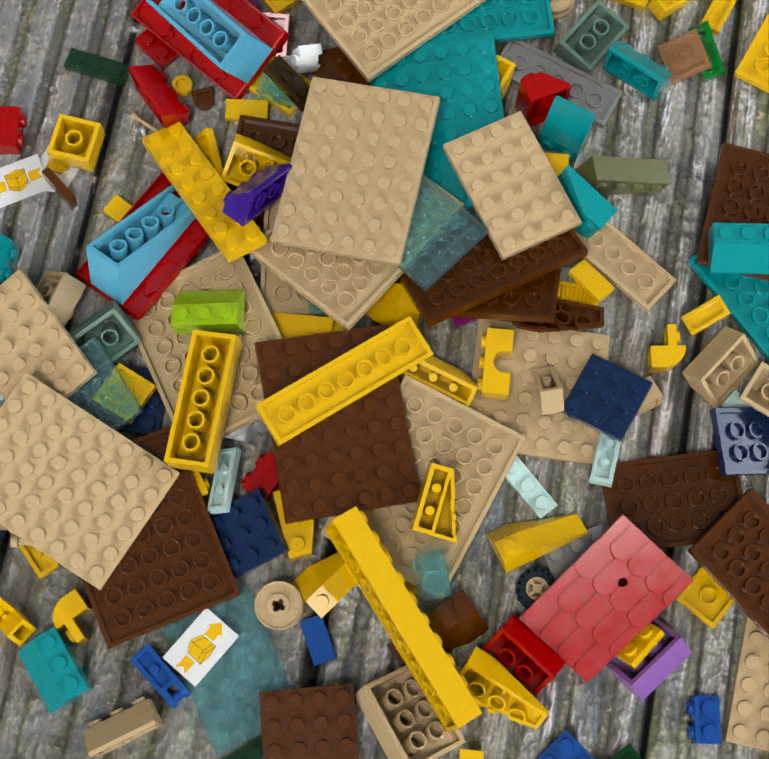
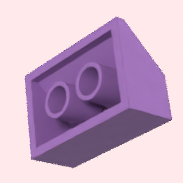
(655, 666)

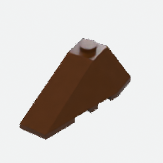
(569, 316)
(455, 623)

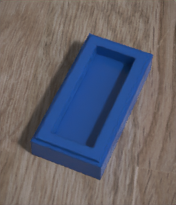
(317, 640)

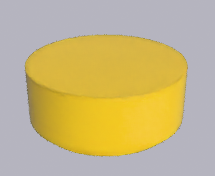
(182, 85)

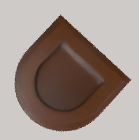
(204, 98)

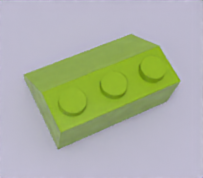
(209, 311)

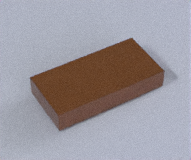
(60, 188)

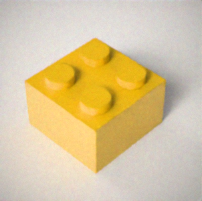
(76, 142)

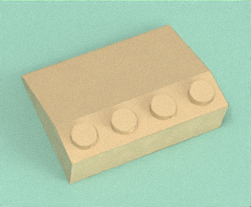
(405, 719)

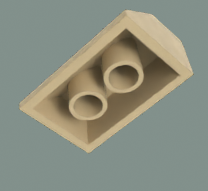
(60, 293)
(721, 366)
(757, 389)
(121, 727)

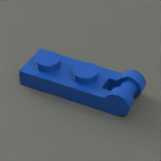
(160, 675)

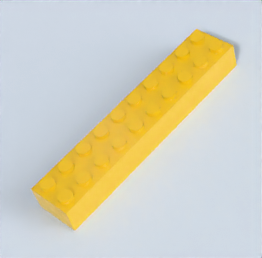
(403, 620)

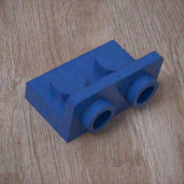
(704, 719)

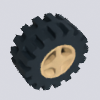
(540, 581)

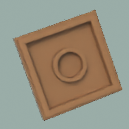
(684, 56)

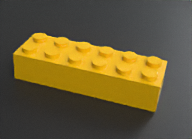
(203, 401)

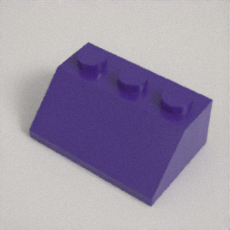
(256, 193)

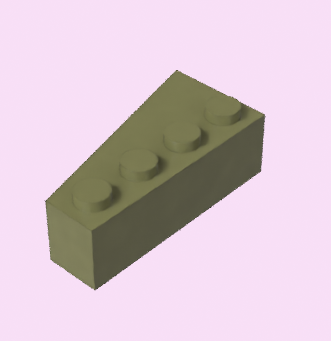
(625, 175)

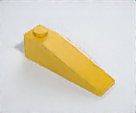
(249, 157)
(393, 307)
(528, 540)
(326, 583)
(501, 690)

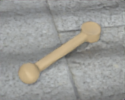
(134, 116)

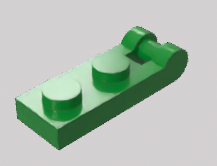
(712, 51)

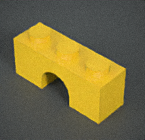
(493, 382)

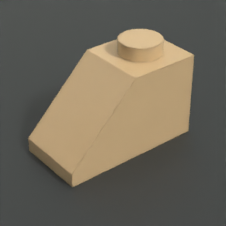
(548, 390)

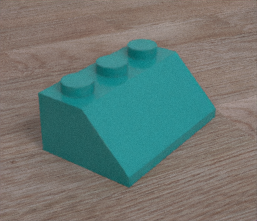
(636, 69)
(738, 248)
(54, 670)

